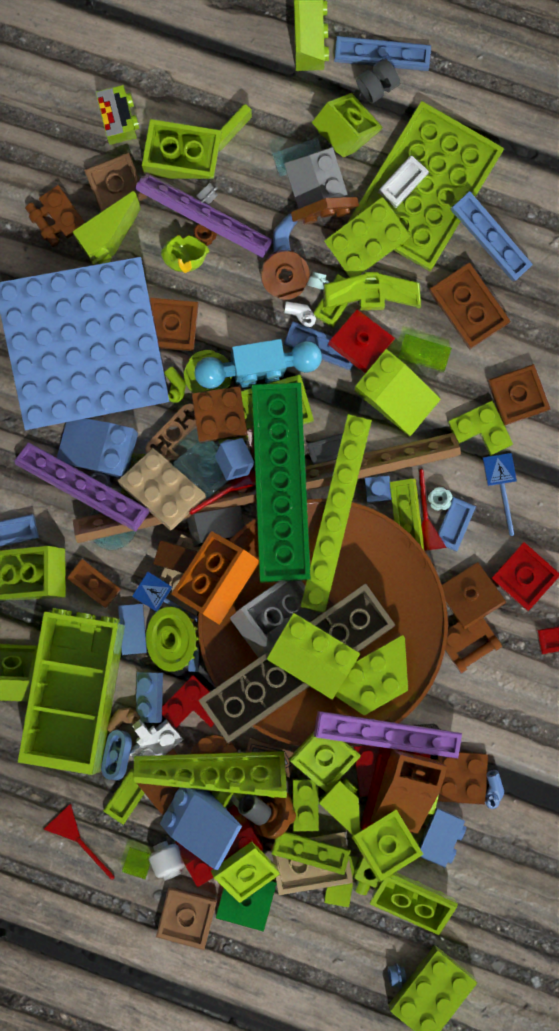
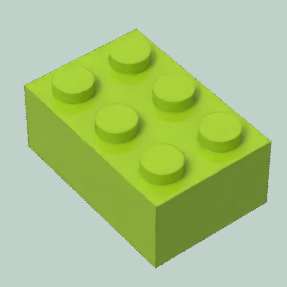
(432, 992)

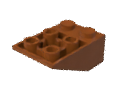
(409, 787)

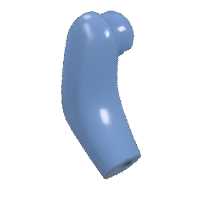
(282, 232)

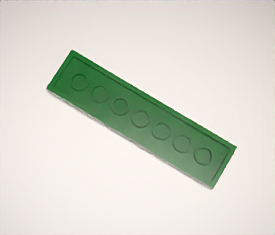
(281, 482)

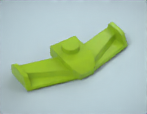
(371, 291)

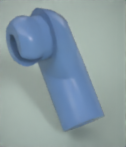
(495, 790)

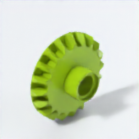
(171, 639)

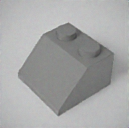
(315, 177)

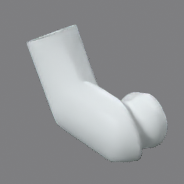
(301, 311)

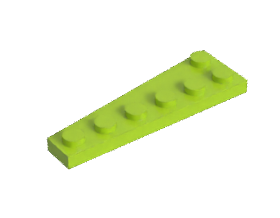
(225, 772)

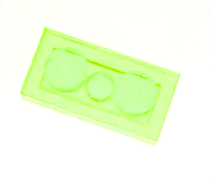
(424, 353)

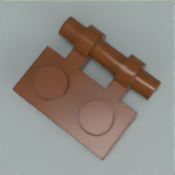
(61, 211)

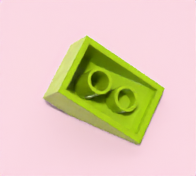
(180, 151)
(106, 231)
(397, 392)
(32, 573)

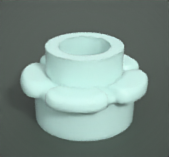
(317, 280)
(440, 492)

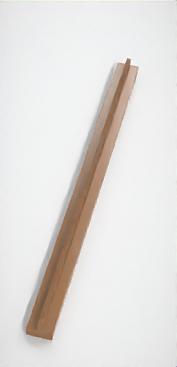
(317, 476)

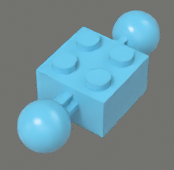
(258, 363)

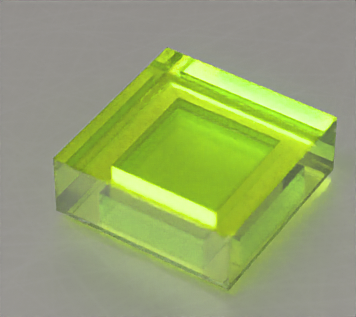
(137, 863)

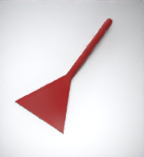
(238, 483)
(430, 536)
(66, 826)

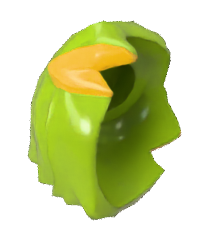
(184, 253)

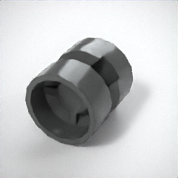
(380, 79)

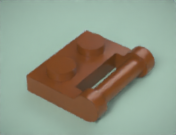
(459, 639)

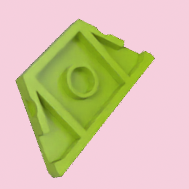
(376, 678)

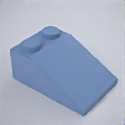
(98, 446)
(201, 825)

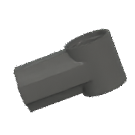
(252, 807)

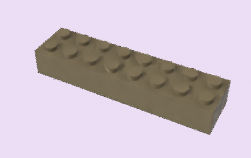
(266, 687)

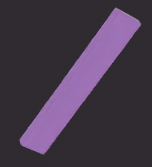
(204, 214)
(82, 486)
(387, 734)

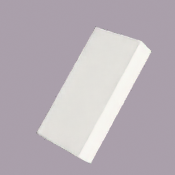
(403, 181)

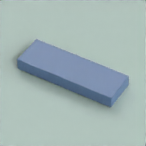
(301, 333)

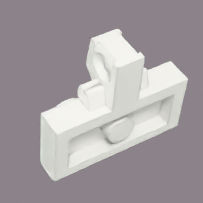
(154, 740)

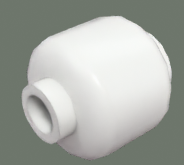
(166, 860)

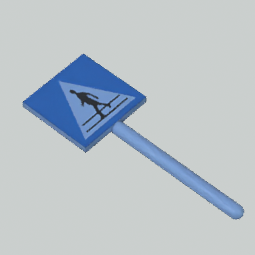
(501, 470)
(153, 593)

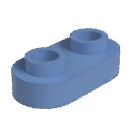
(116, 755)

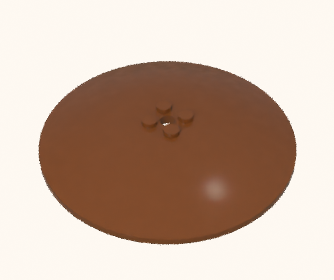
(399, 576)

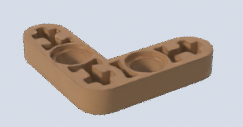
(168, 453)

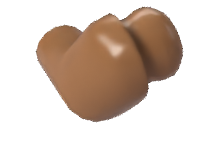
(123, 716)

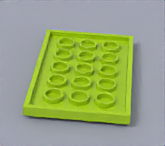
(456, 164)

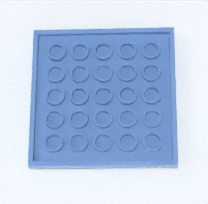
(82, 343)

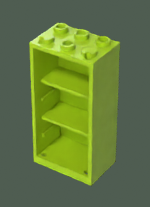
(72, 692)

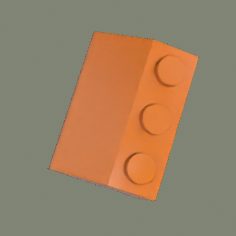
(215, 577)

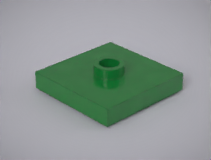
(251, 911)

